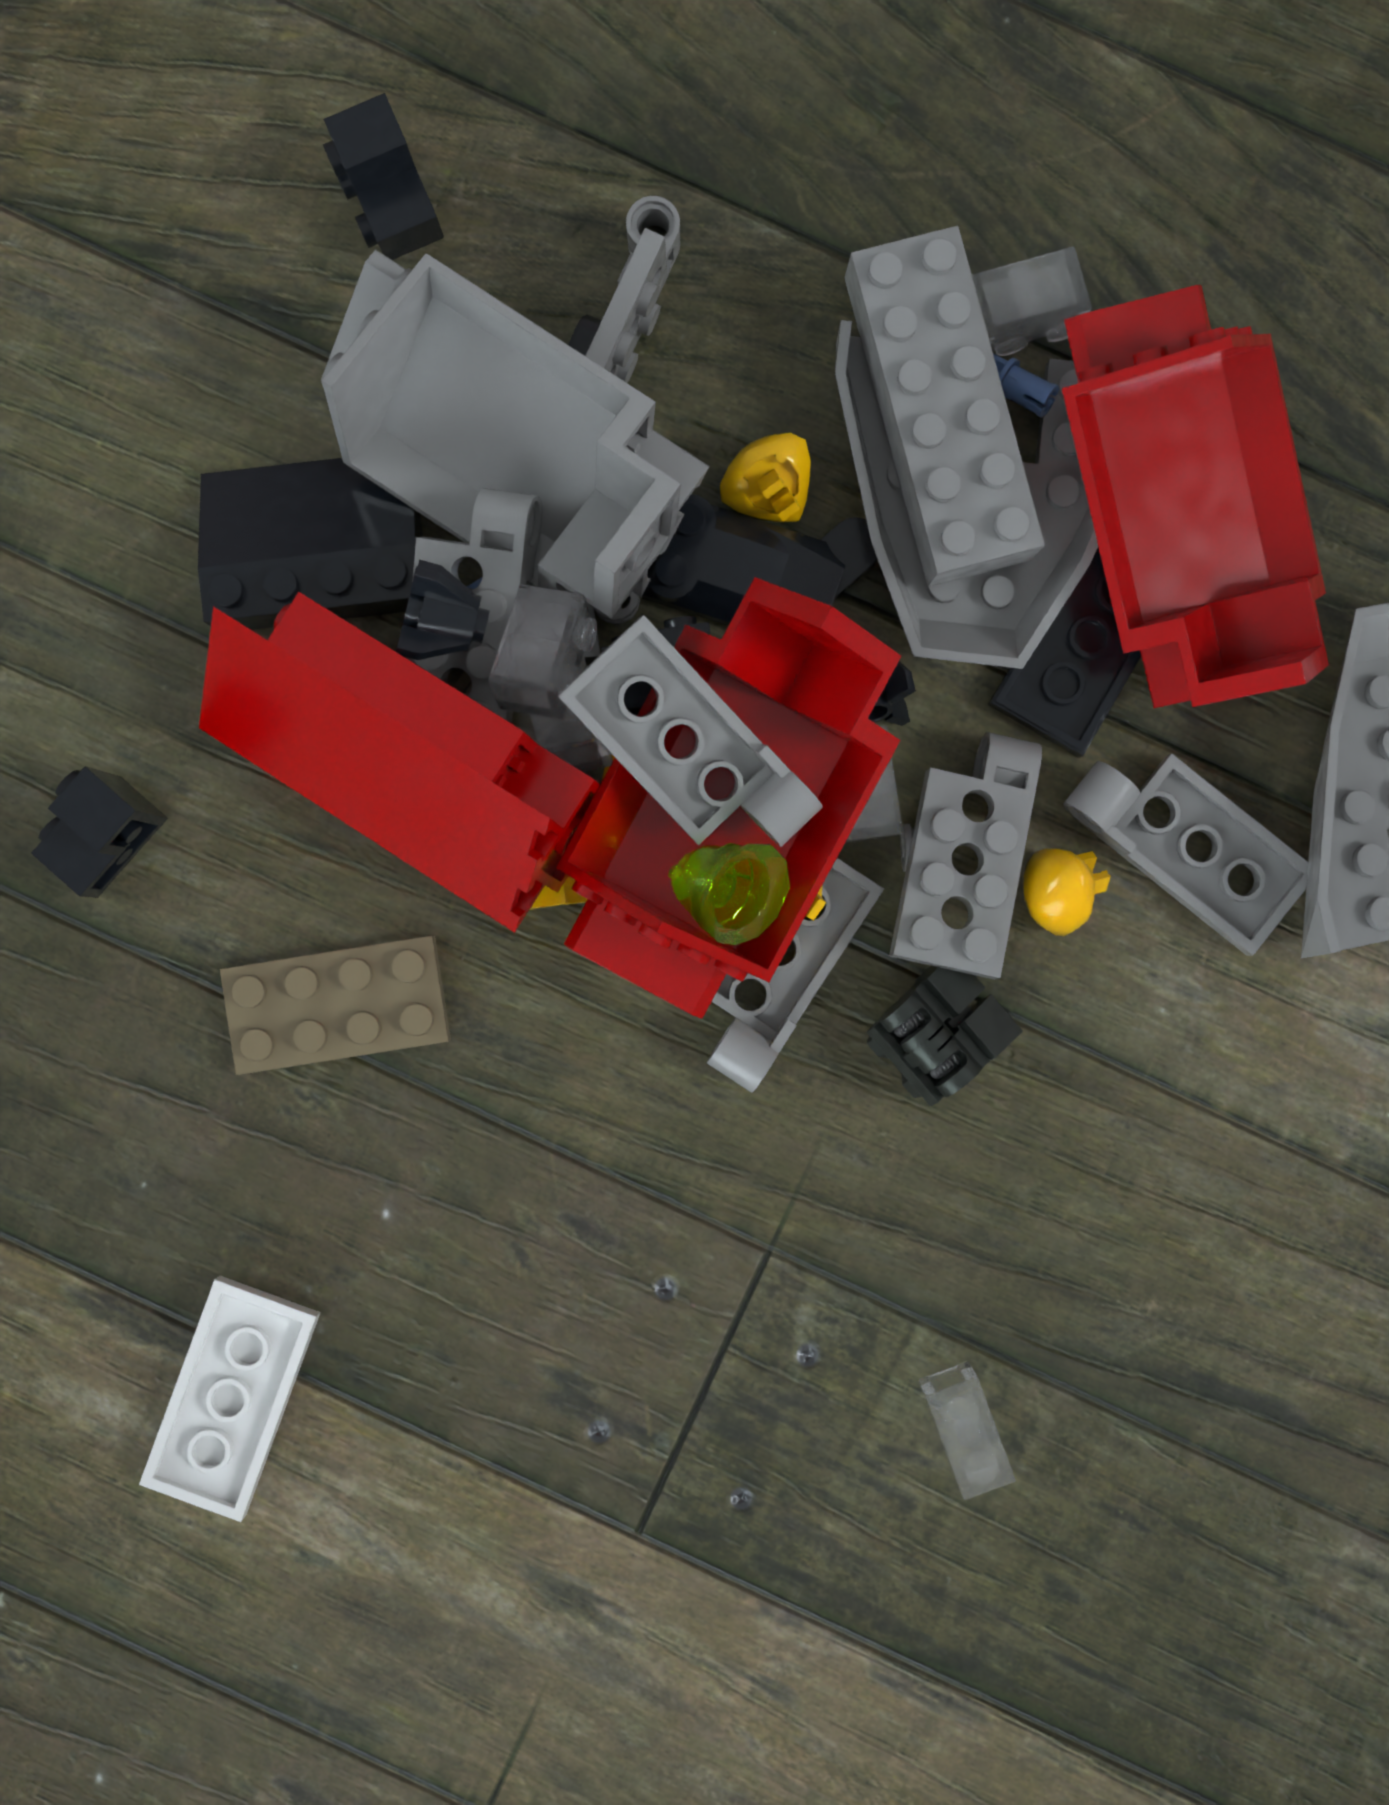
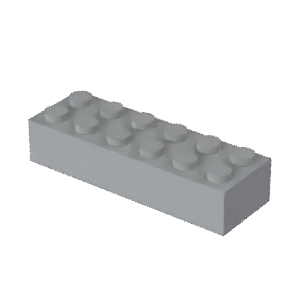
(943, 406)

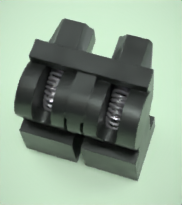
(939, 1037)

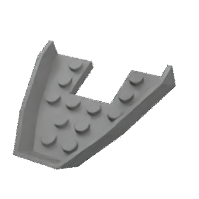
(993, 614)
(1351, 801)

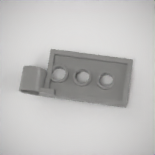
(639, 285)
(504, 544)
(1007, 779)
(762, 781)
(1114, 809)
(760, 1034)

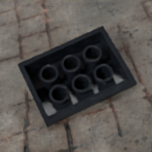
(304, 532)

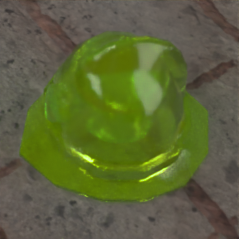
(732, 889)

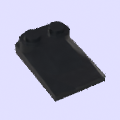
(721, 553)

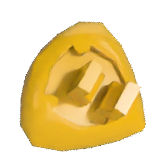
(769, 478)
(1062, 888)

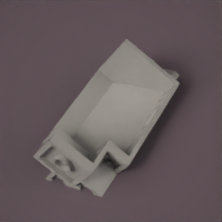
(463, 394)

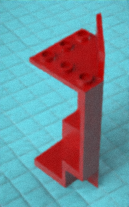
(1195, 499)
(806, 691)
(395, 755)

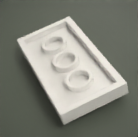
(229, 1398)

